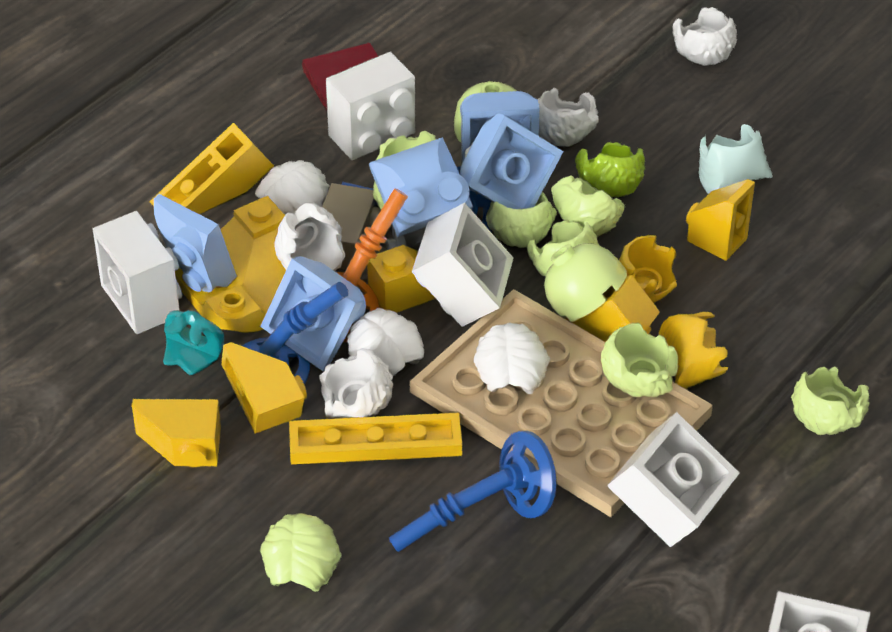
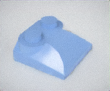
(481, 107)
(509, 163)
(427, 178)
(195, 244)
(304, 282)

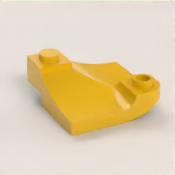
(258, 270)

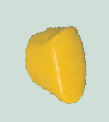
(650, 266)
(695, 348)

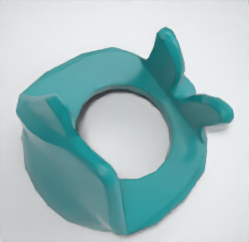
(187, 345)

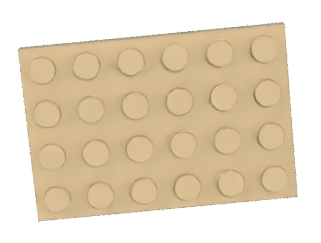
(574, 410)

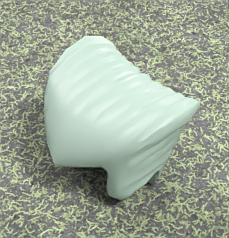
(732, 161)

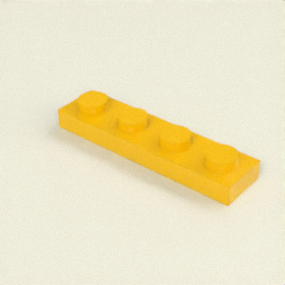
(375, 438)

